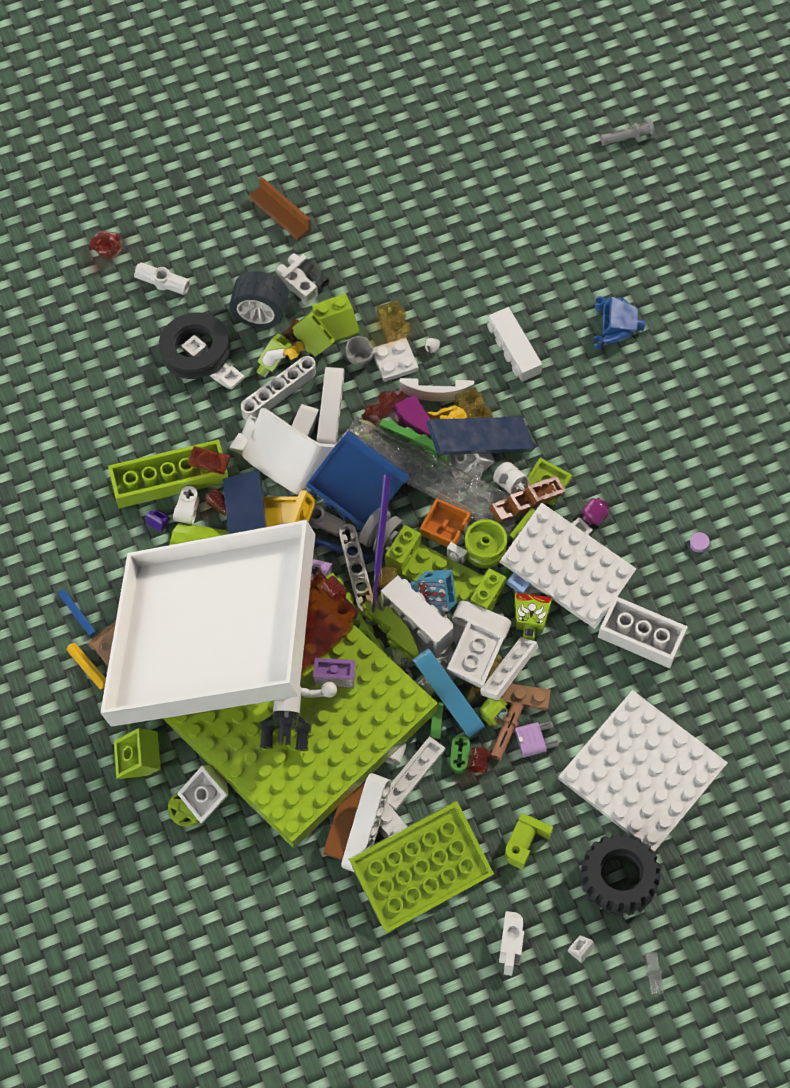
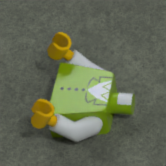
(276, 352)

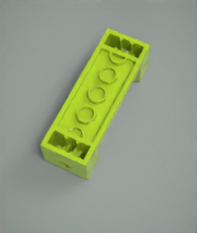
(414, 559)

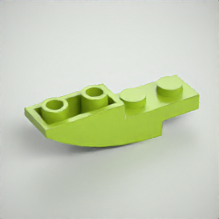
(398, 633)

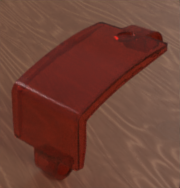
(328, 617)

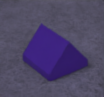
(157, 520)

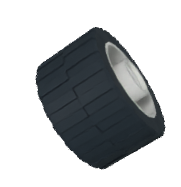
(259, 299)

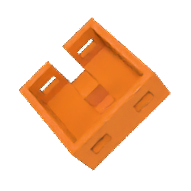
(444, 523)

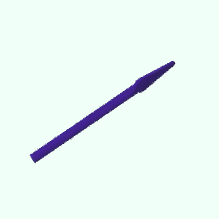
(381, 534)

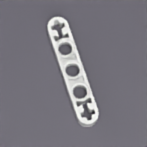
(355, 559)

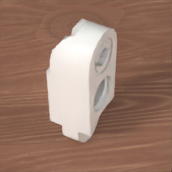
(511, 941)

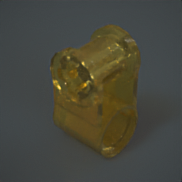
(386, 575)

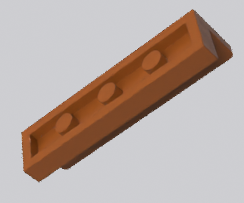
(281, 210)

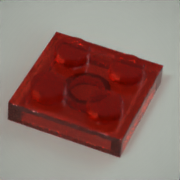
(383, 406)

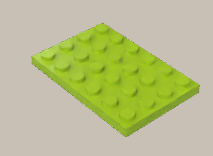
(420, 866)

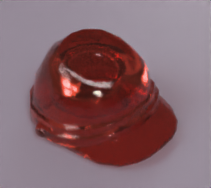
(106, 244)

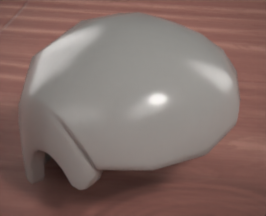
(359, 351)

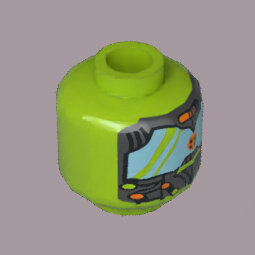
(493, 711)

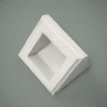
(581, 948)

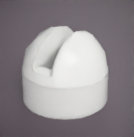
(432, 345)

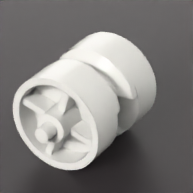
(510, 478)

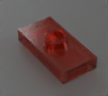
(208, 460)

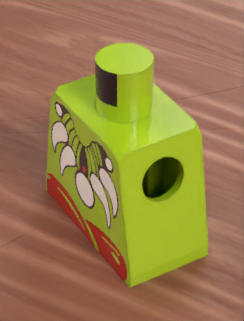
(531, 613)

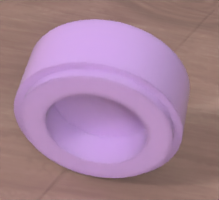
(699, 542)

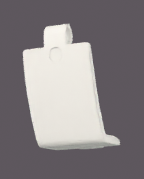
(282, 451)

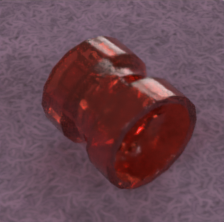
(478, 760)

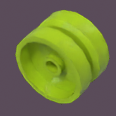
(485, 543)

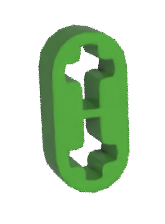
(437, 722)
(455, 754)

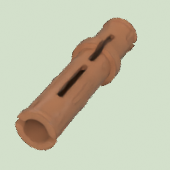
(515, 710)

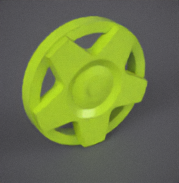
(182, 812)

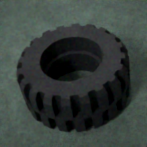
(628, 850)

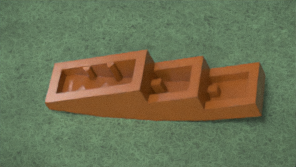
(529, 498)
(342, 825)

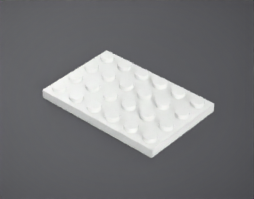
(567, 565)

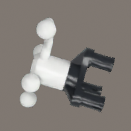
(287, 718)

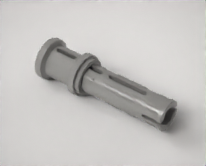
(635, 131)

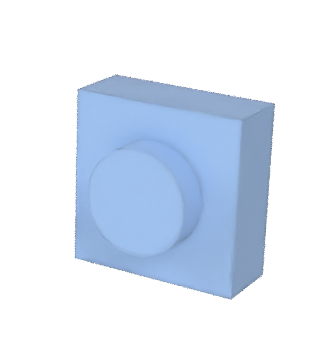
(517, 583)

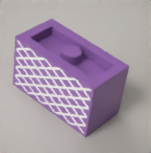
(338, 671)

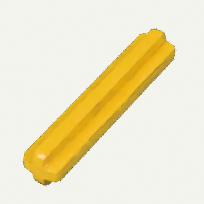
(87, 665)

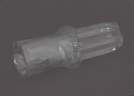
(654, 973)

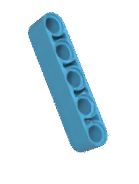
(448, 693)

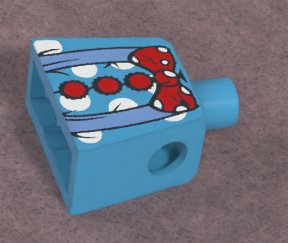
(436, 588)

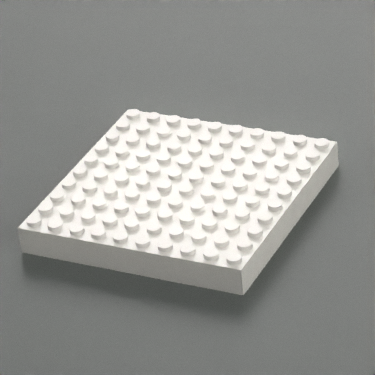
(210, 624)

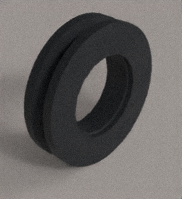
(198, 366)

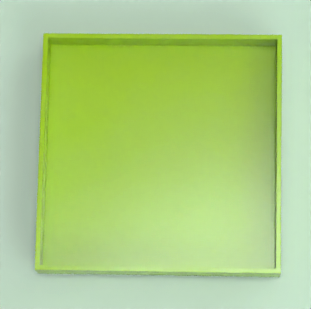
(346, 742)

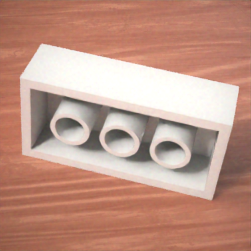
(420, 617)
(642, 632)

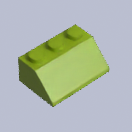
(187, 533)

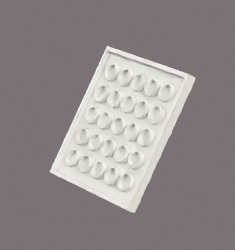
(642, 771)

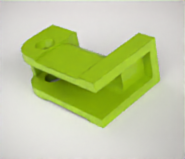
(522, 839)

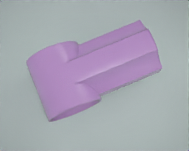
(322, 566)

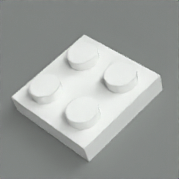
(395, 359)

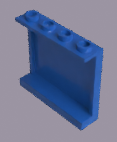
(353, 479)

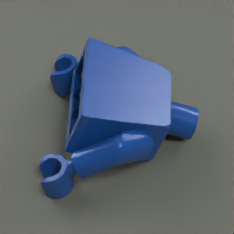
(619, 320)

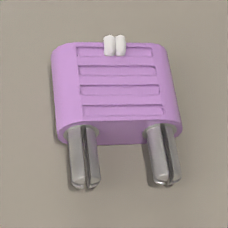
(531, 738)

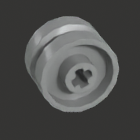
(369, 532)

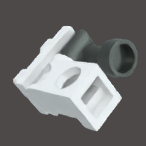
(297, 278)

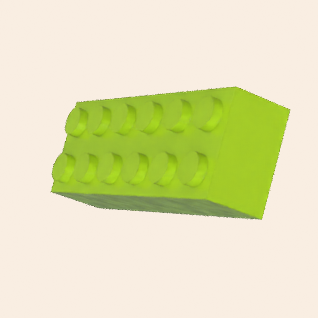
(161, 476)

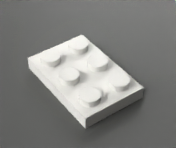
(475, 653)

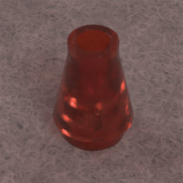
(216, 500)

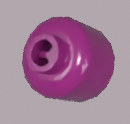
(595, 512)

